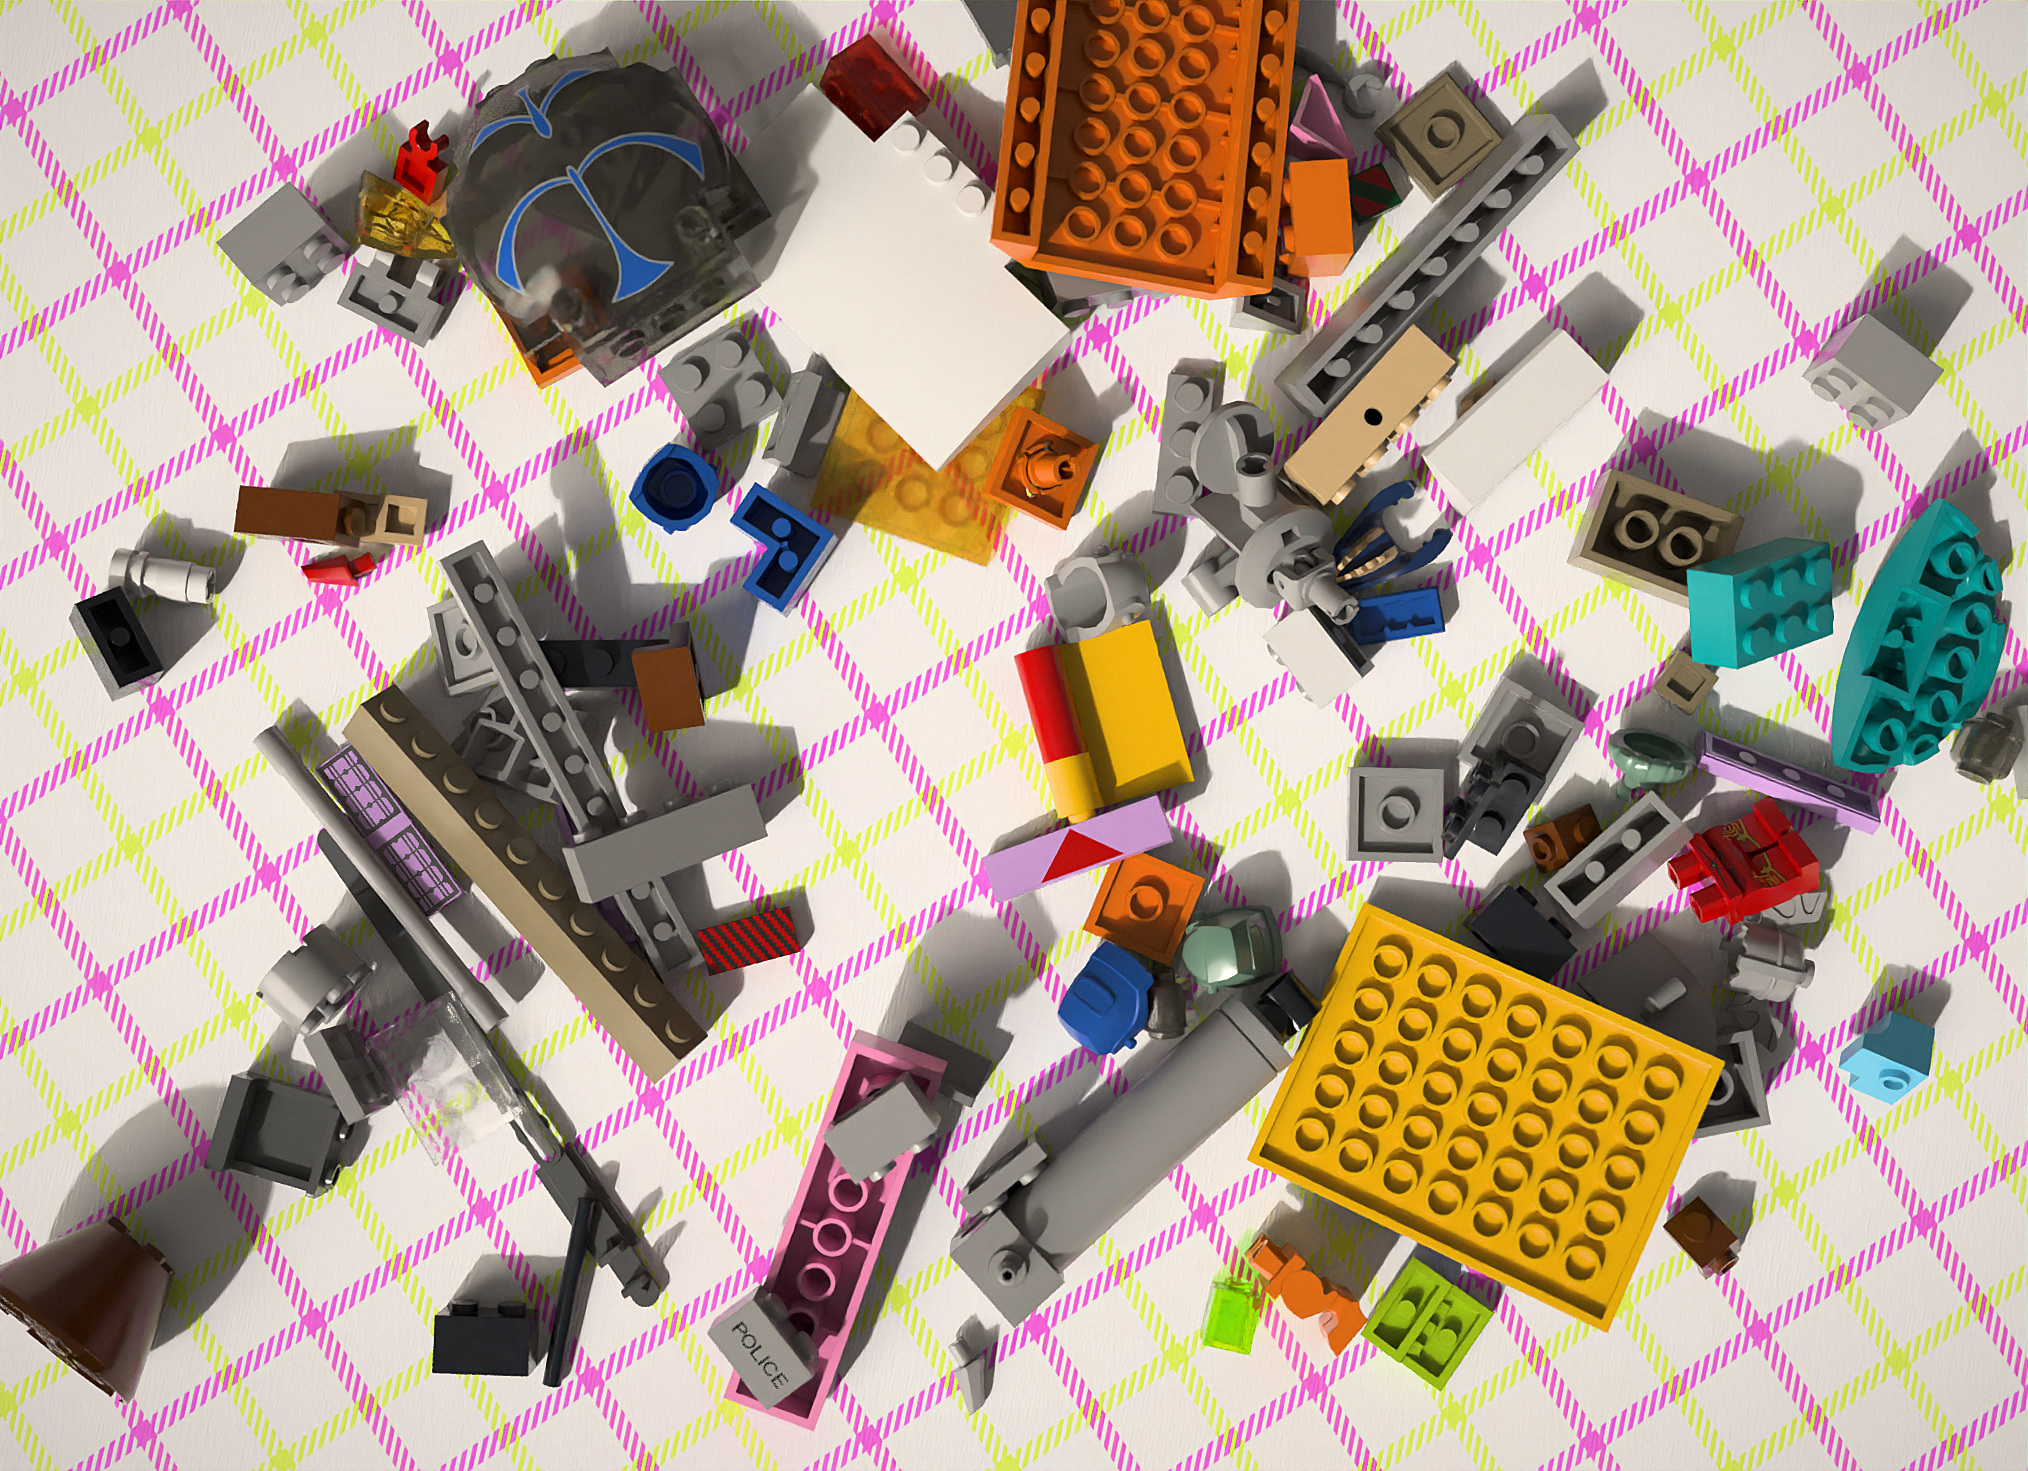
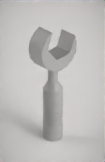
(1328, 73)

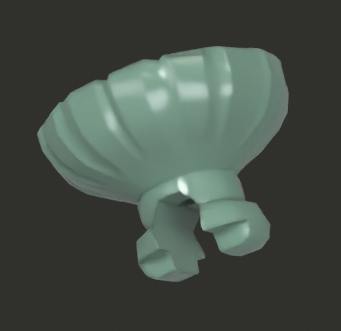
(1648, 760)

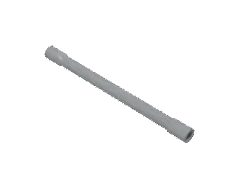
(472, 993)

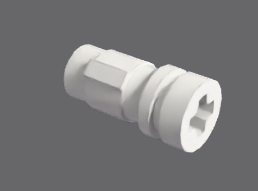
(166, 578)

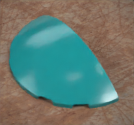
(1919, 647)

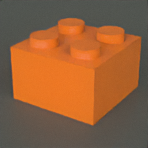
(1315, 219)

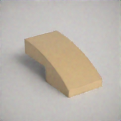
(392, 518)

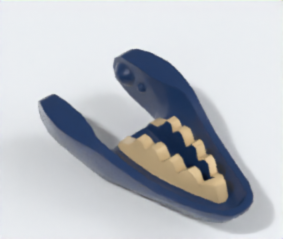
(1369, 552)

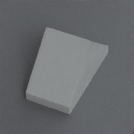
(1270, 312)

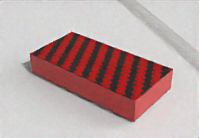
(749, 941)

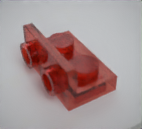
(871, 87)

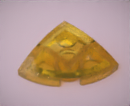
(394, 223)

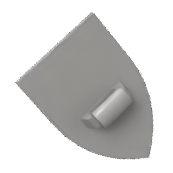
(1655, 991)

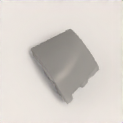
(502, 752)

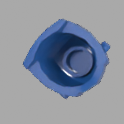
(675, 488)
(1107, 1001)

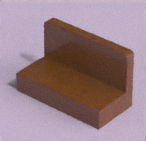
(671, 682)

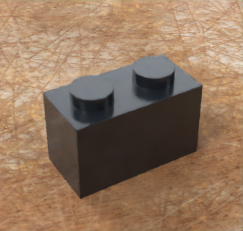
(116, 643)
(1519, 933)
(486, 1339)

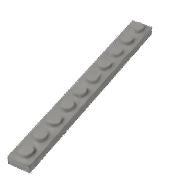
(562, 744)

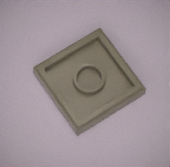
(1439, 137)

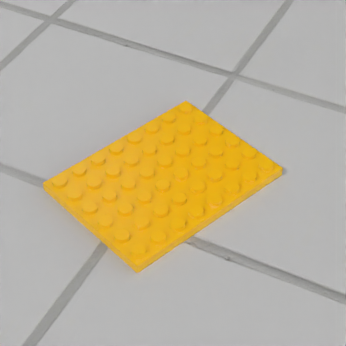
(1487, 1115)

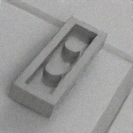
(1185, 408)

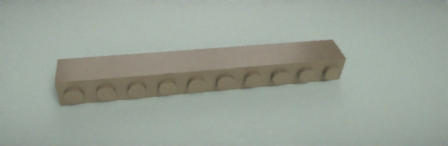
(523, 883)

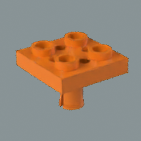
(1051, 475)

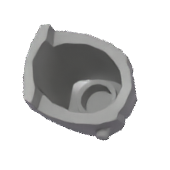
(1097, 594)

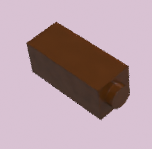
(299, 516)

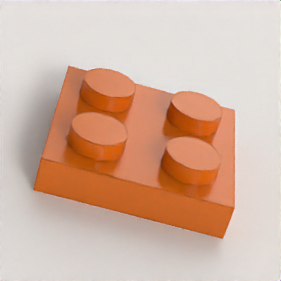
(1144, 906)

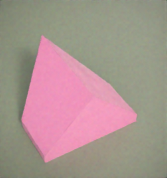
(1316, 128)

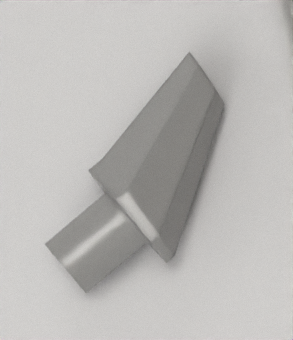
(969, 1374)

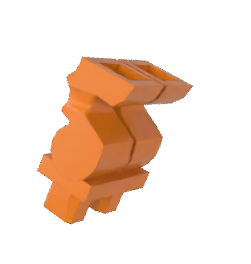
(1304, 1294)

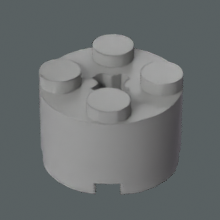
(312, 980)

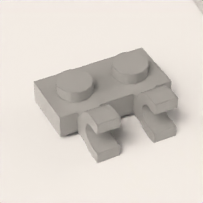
(391, 305)

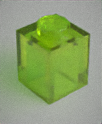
(1231, 1315)

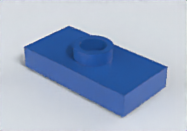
(1397, 616)

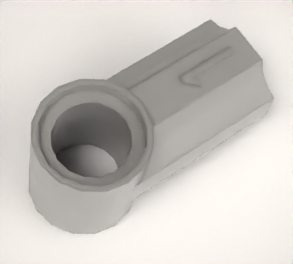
(1214, 583)

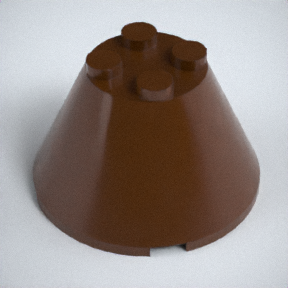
(92, 1301)

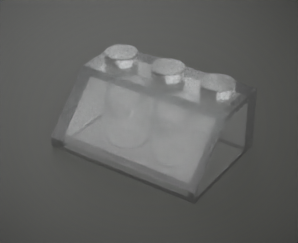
(443, 1077)

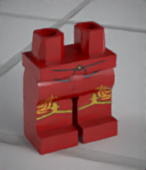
(1745, 865)

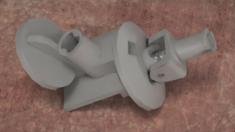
(1278, 535)

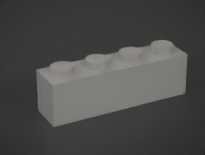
(665, 841)

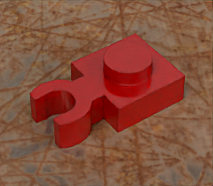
(419, 164)

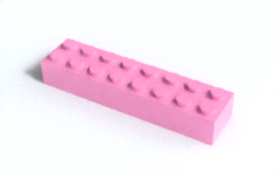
(837, 1227)

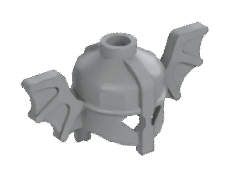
(1769, 964)

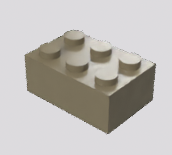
(1650, 535)

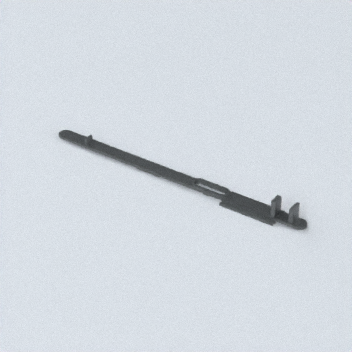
(565, 1176)

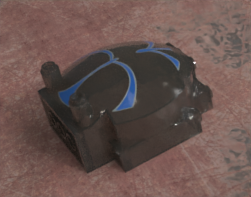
(600, 211)

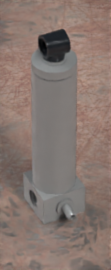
(1130, 1149)

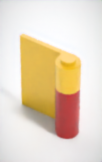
(1103, 720)

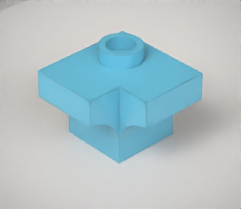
(1889, 1057)

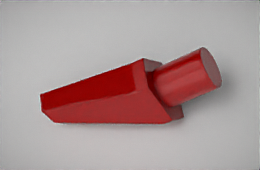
(340, 570)

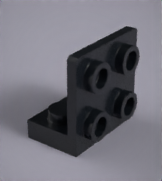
(1493, 805)

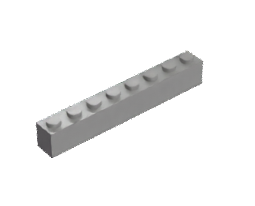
(1427, 264)

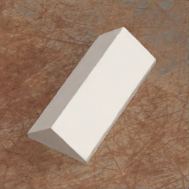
(1513, 420)

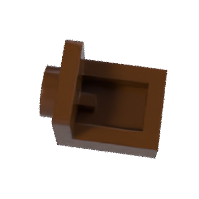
(1562, 838)
(1704, 1239)

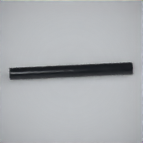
(569, 1292)

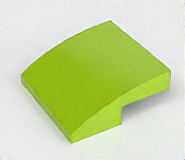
(1427, 1323)

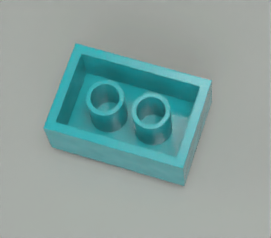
(1760, 602)

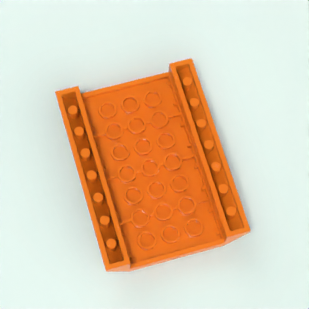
(1147, 142)

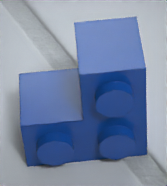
(793, 545)

